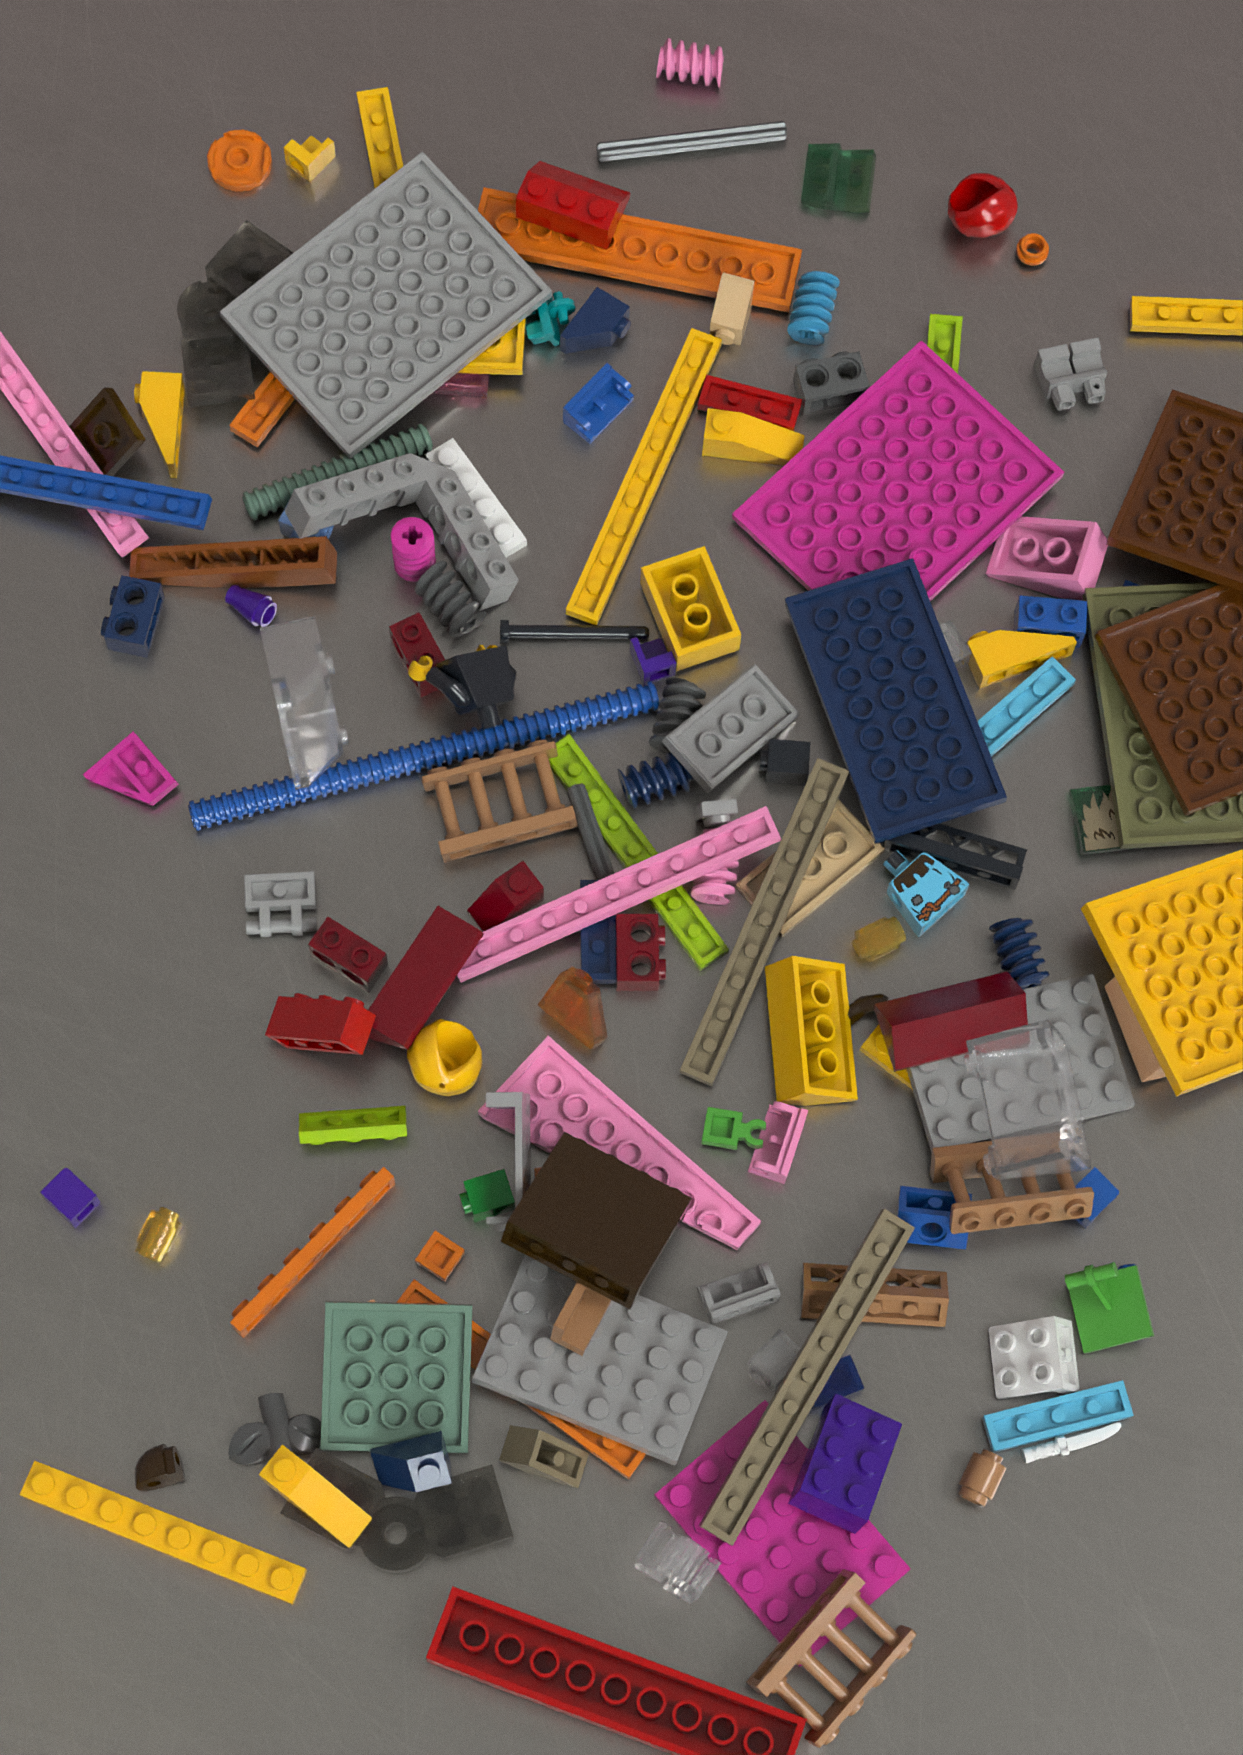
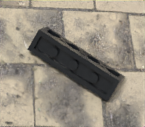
(963, 861)

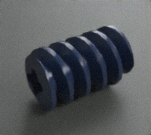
(654, 779)
(1017, 951)

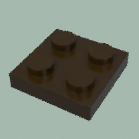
(108, 431)

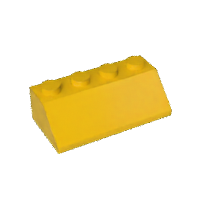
(810, 1032)

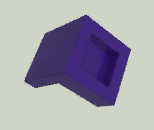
(652, 660)
(70, 1197)

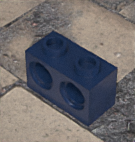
(141, 617)

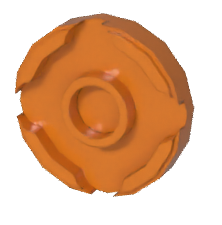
(239, 160)

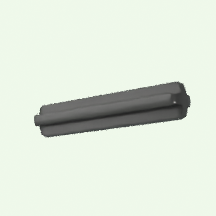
(590, 831)

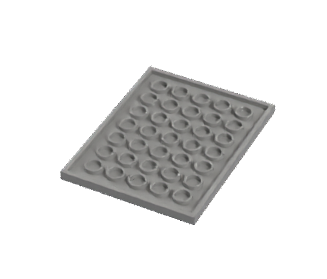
(386, 304)

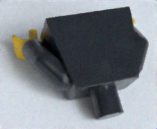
(472, 681)

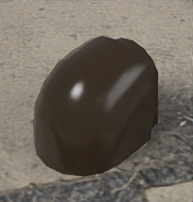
(158, 1468)

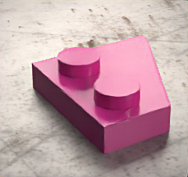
(132, 772)

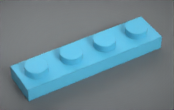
(1024, 704)
(1057, 1416)

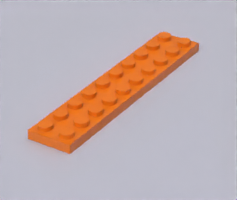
(654, 254)

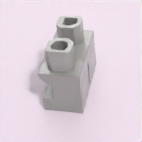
(1071, 371)

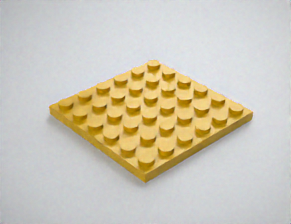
(1181, 966)

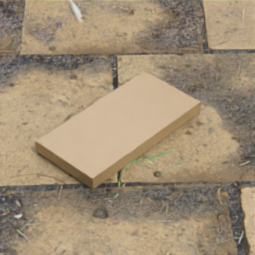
(839, 857)

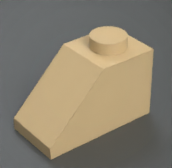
(732, 309)

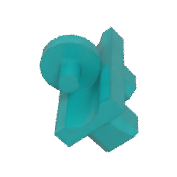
(548, 327)

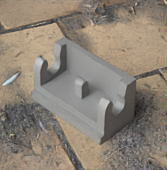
(739, 1293)

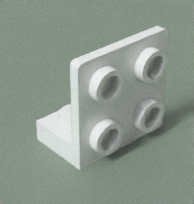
(1034, 1357)

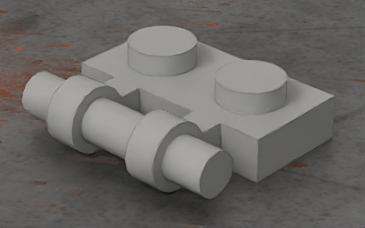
(278, 893)

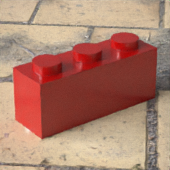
(321, 1024)

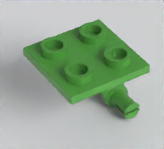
(1109, 1306)

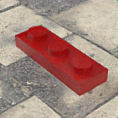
(750, 400)

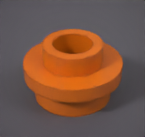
(1036, 242)

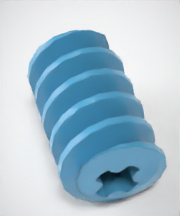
(813, 307)

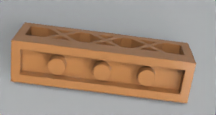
(893, 1304)
(579, 1318)

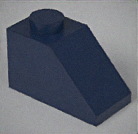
(596, 323)
(413, 1463)

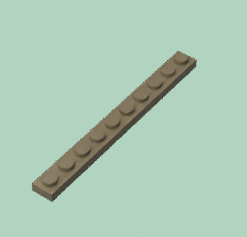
(764, 922)
(806, 1377)

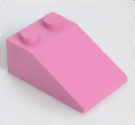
(1050, 556)

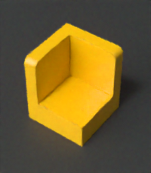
(309, 157)

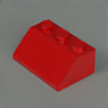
(571, 204)

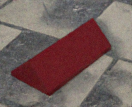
(422, 978)
(941, 1020)

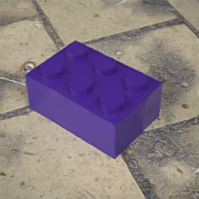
(845, 1464)

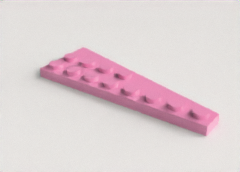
(578, 1103)

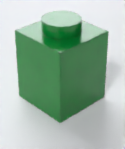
(487, 1195)

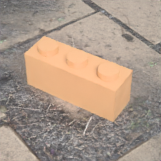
(1138, 1045)

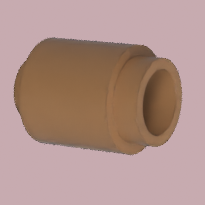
(981, 1477)

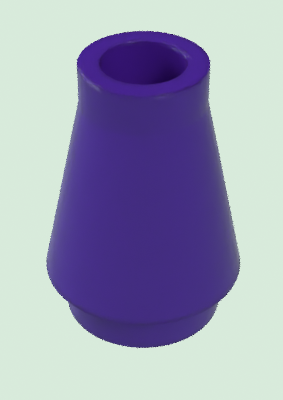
(253, 606)

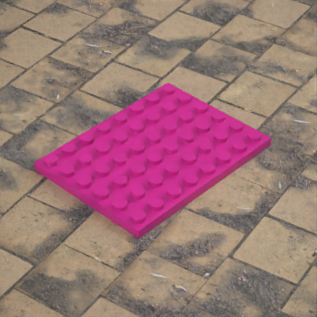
(898, 477)

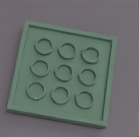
(395, 1374)

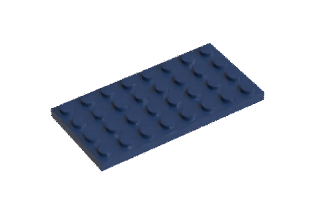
(895, 701)

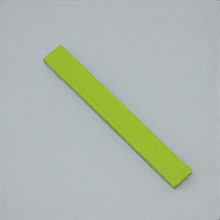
(631, 847)

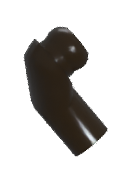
(864, 1005)

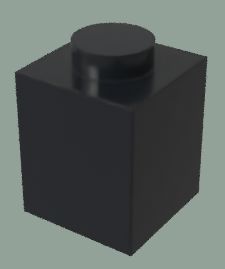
(786, 762)

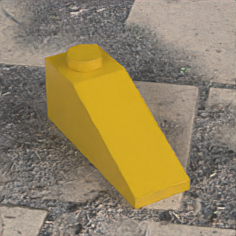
(162, 408)
(748, 438)
(1011, 653)
(315, 1496)

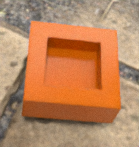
(440, 1256)

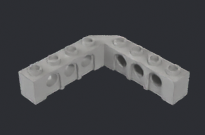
(439, 498)

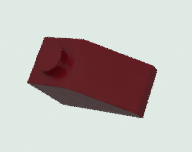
(507, 897)

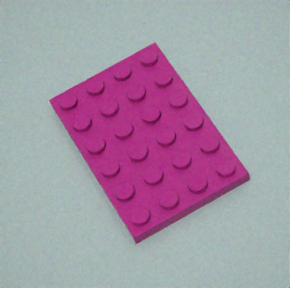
(782, 1552)

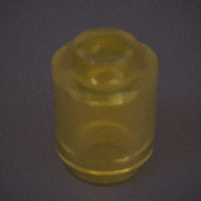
(878, 938)
(158, 1234)

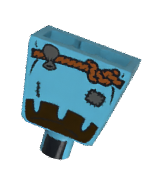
(923, 889)

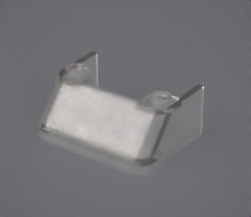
(304, 698)

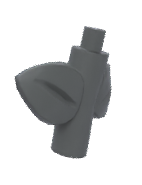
(261, 1441)

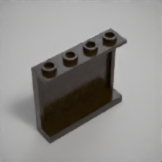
(595, 1219)

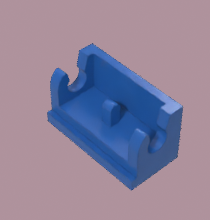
(597, 403)

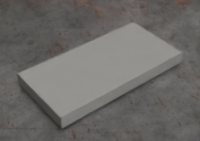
(730, 728)

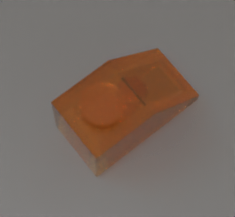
(577, 1006)

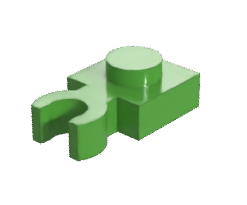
(725, 1129)

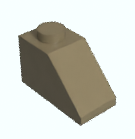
(544, 1455)

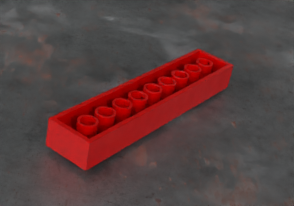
(604, 1683)

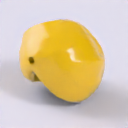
(445, 1058)

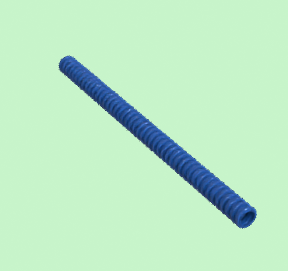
(427, 755)

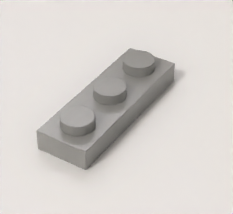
(716, 812)

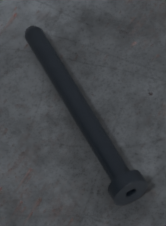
(570, 632)

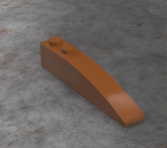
(239, 563)

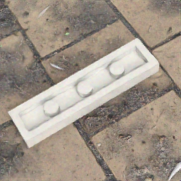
(493, 513)

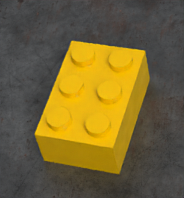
(690, 608)

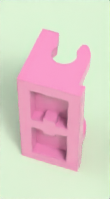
(780, 1142)

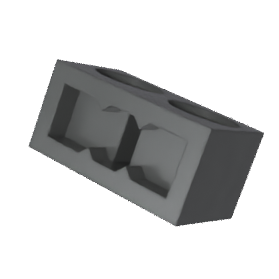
(834, 389)

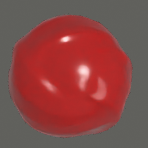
(982, 205)

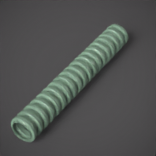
(279, 493)

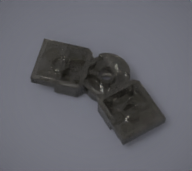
(212, 353)
(438, 1522)

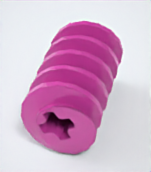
(412, 548)

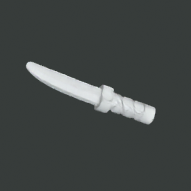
(1064, 1445)

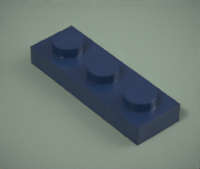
(599, 948)

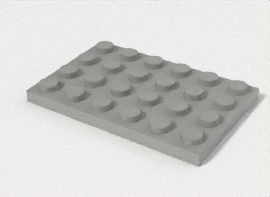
(954, 1101)
(630, 1385)

